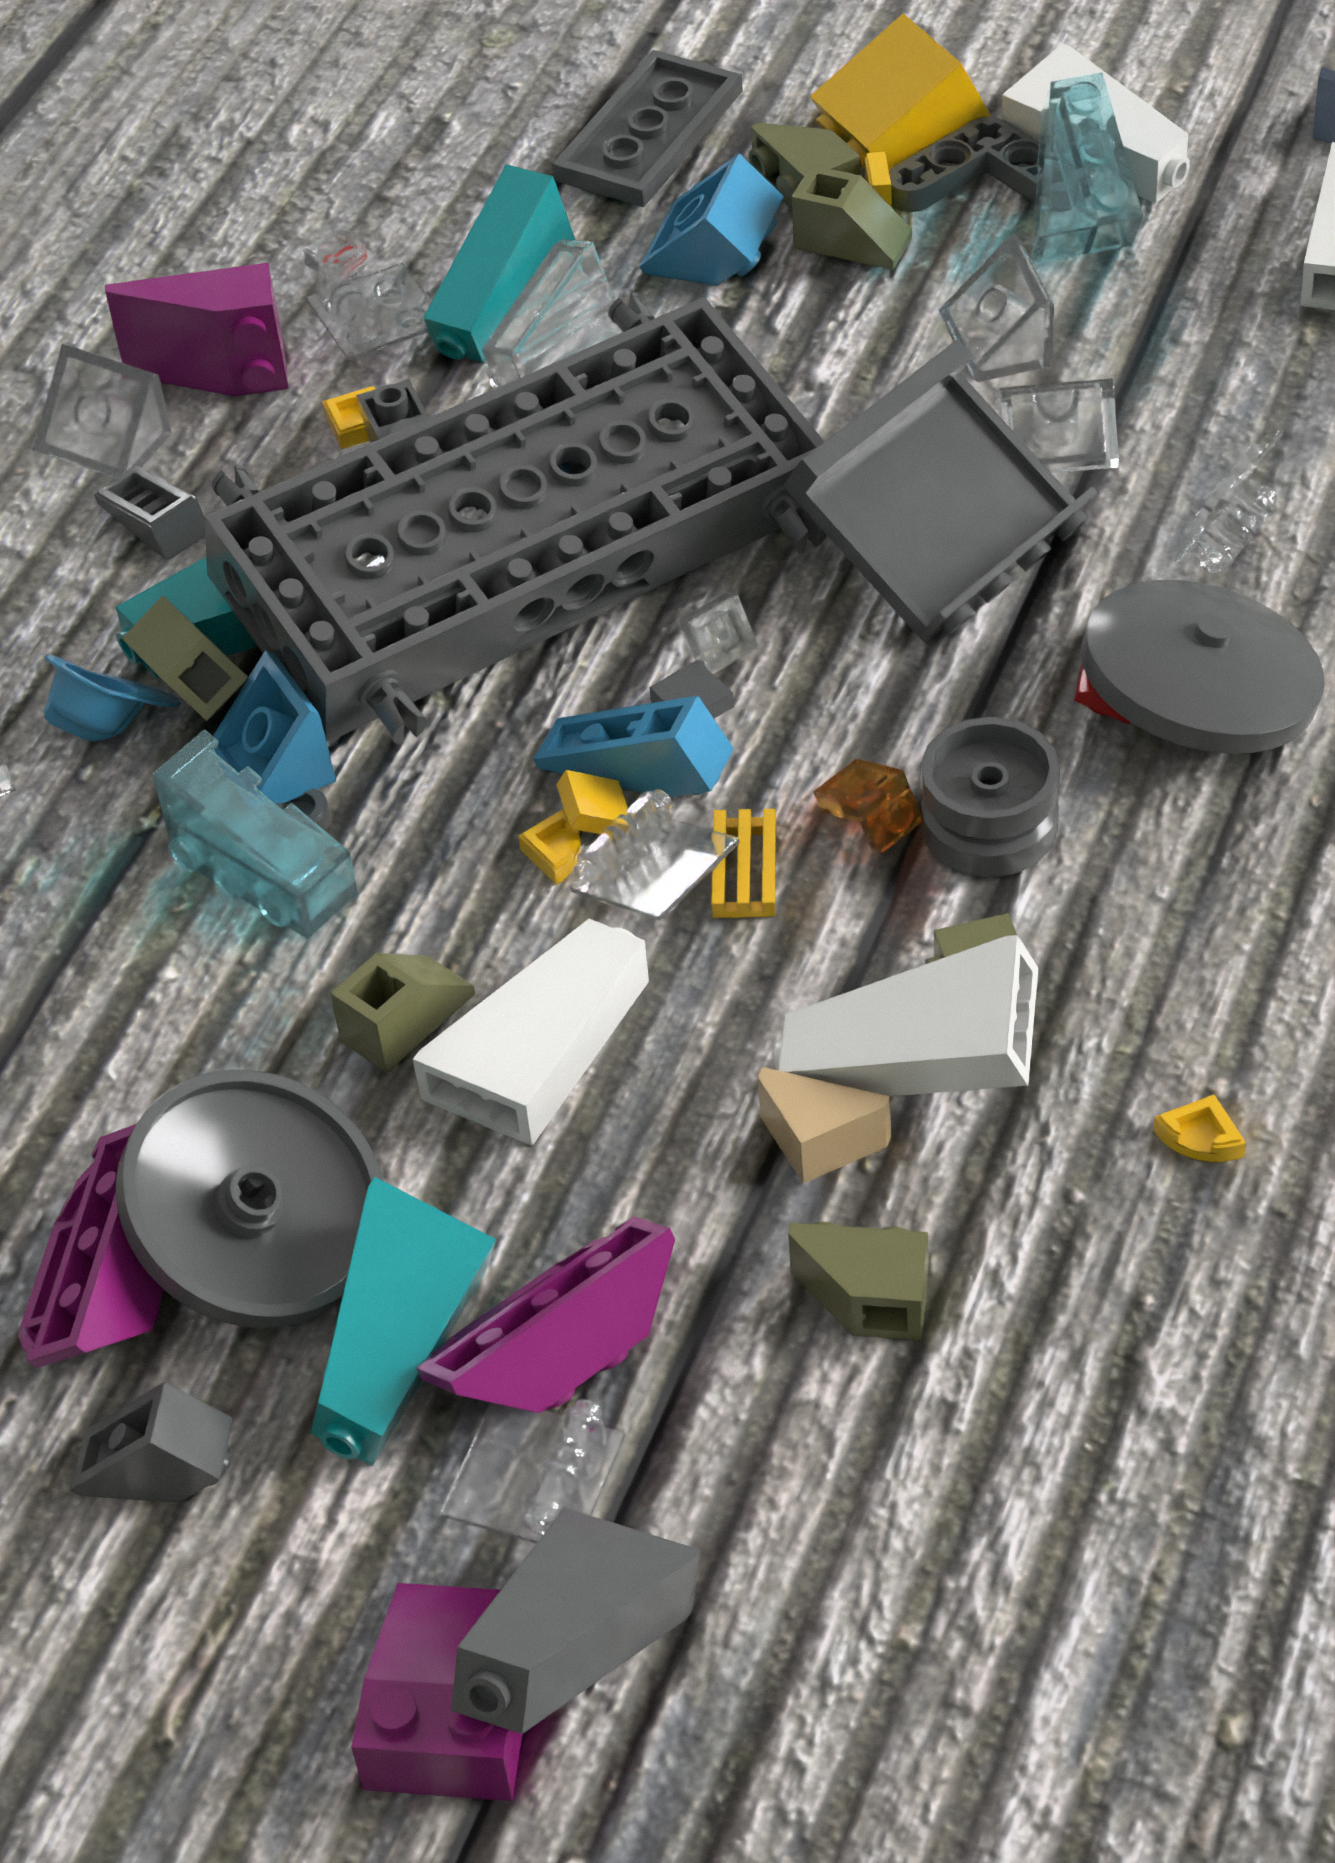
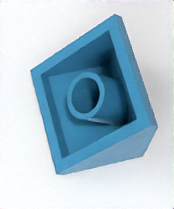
(276, 734)

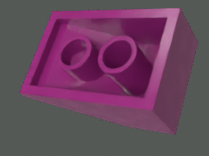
(203, 329)
(404, 1719)

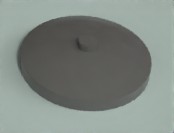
(1202, 666)
(245, 1196)

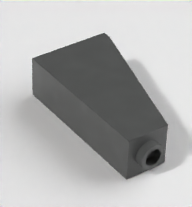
(571, 1617)

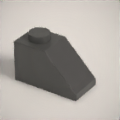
(154, 1449)

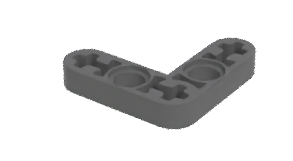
(981, 148)

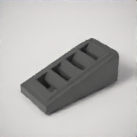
(160, 516)

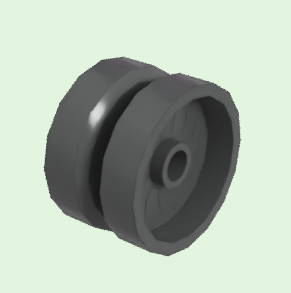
(990, 796)

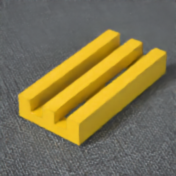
(744, 827)

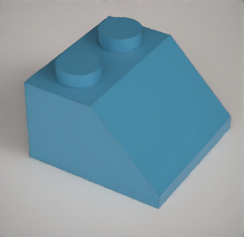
(715, 227)

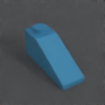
(642, 746)

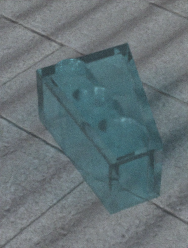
(1084, 177)
(248, 842)

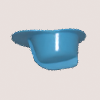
(95, 703)

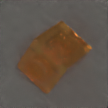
(874, 797)

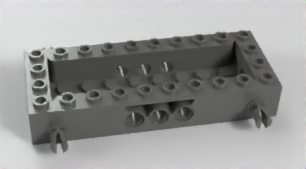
(551, 540)

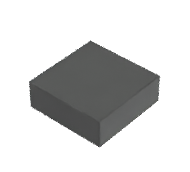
(695, 681)

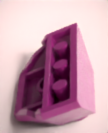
(89, 1277)
(560, 1324)

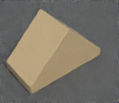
(821, 1121)

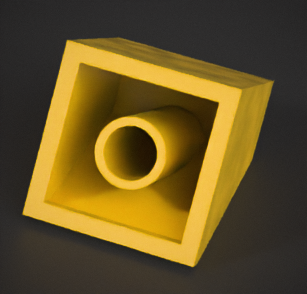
(898, 95)

